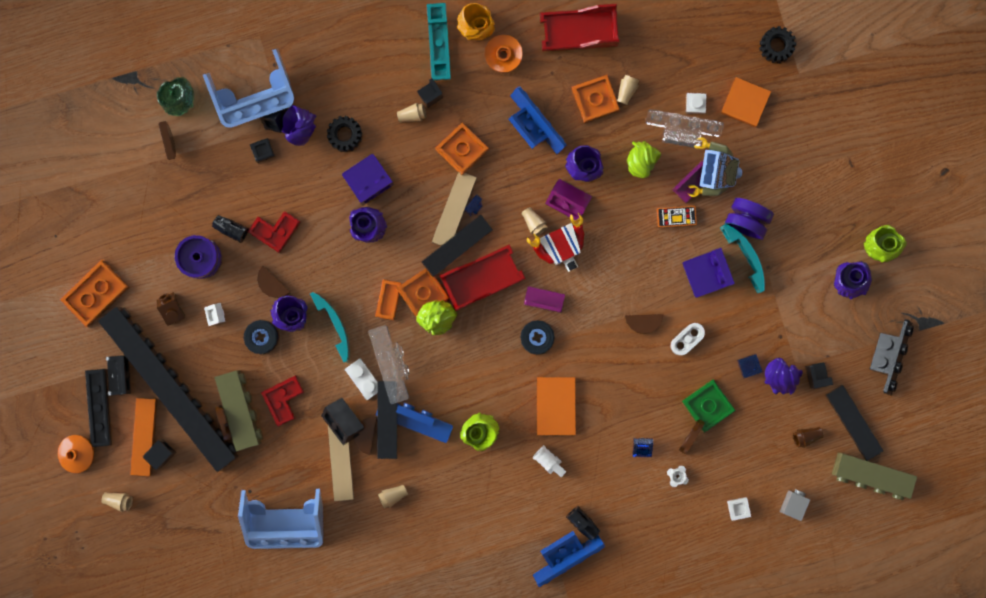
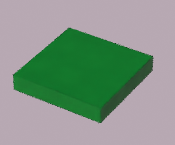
(708, 405)

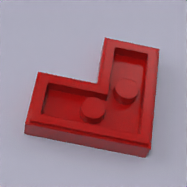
(276, 235)
(278, 397)

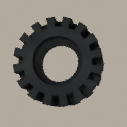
(788, 40)
(338, 124)

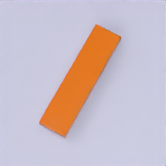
(143, 435)

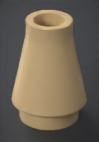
(627, 89)
(412, 113)
(534, 221)
(392, 496)
(118, 501)

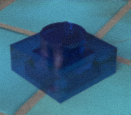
(474, 206)
(749, 366)
(642, 447)

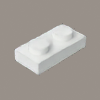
(363, 378)

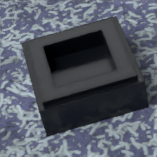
(262, 150)

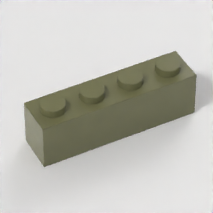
(238, 410)
(874, 475)

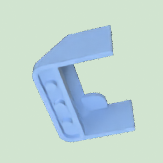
(236, 112)
(281, 526)

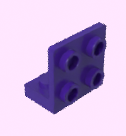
(367, 179)
(708, 272)

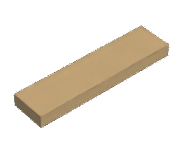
(454, 208)
(340, 468)

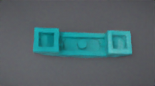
(438, 41)
(757, 278)
(343, 347)

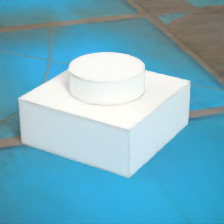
(695, 103)
(214, 314)
(739, 508)

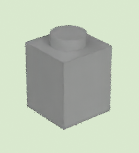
(795, 504)

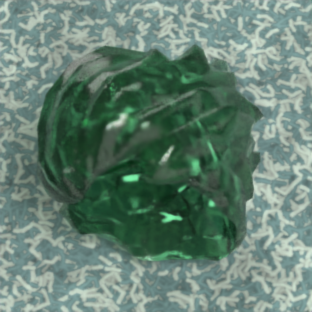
(176, 96)

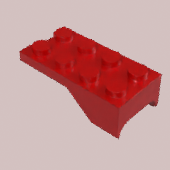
(580, 28)
(481, 278)

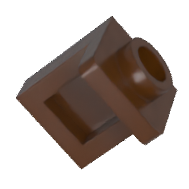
(169, 308)

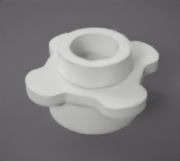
(678, 471)

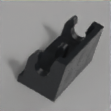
(118, 375)
(342, 421)

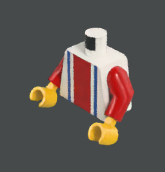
(561, 244)

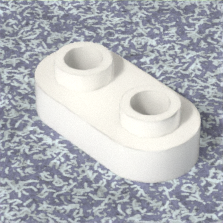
(687, 339)

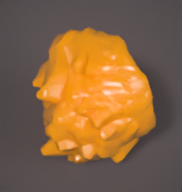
(475, 22)

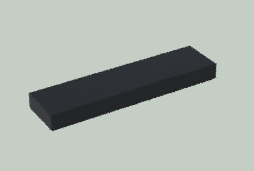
(456, 245)
(98, 407)
(854, 422)
(386, 425)

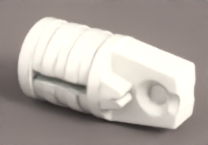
(549, 461)

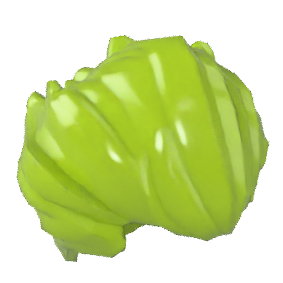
(642, 159)
(884, 244)
(436, 317)
(480, 431)

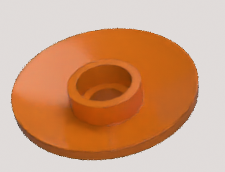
(505, 44)
(82, 451)

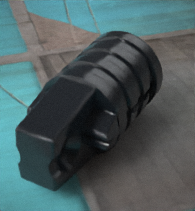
(230, 228)
(583, 523)

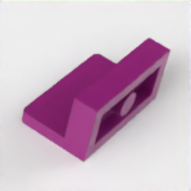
(692, 178)
(568, 199)
(544, 299)

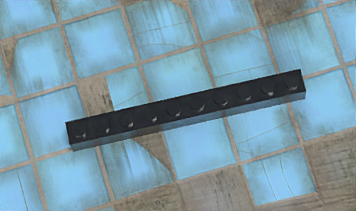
(168, 388)

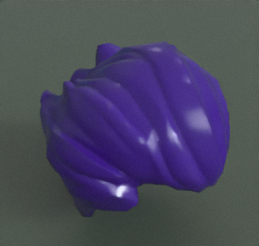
(298, 125)
(584, 163)
(367, 224)
(853, 279)
(289, 313)
(782, 377)

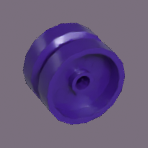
(749, 218)
(209, 254)

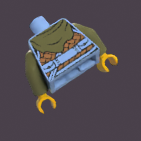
(718, 170)

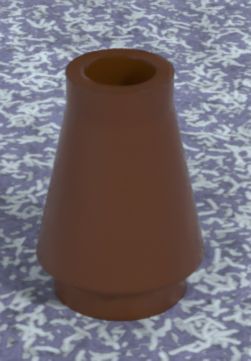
(805, 437)

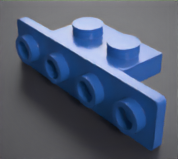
(533, 124)
(422, 422)
(564, 555)

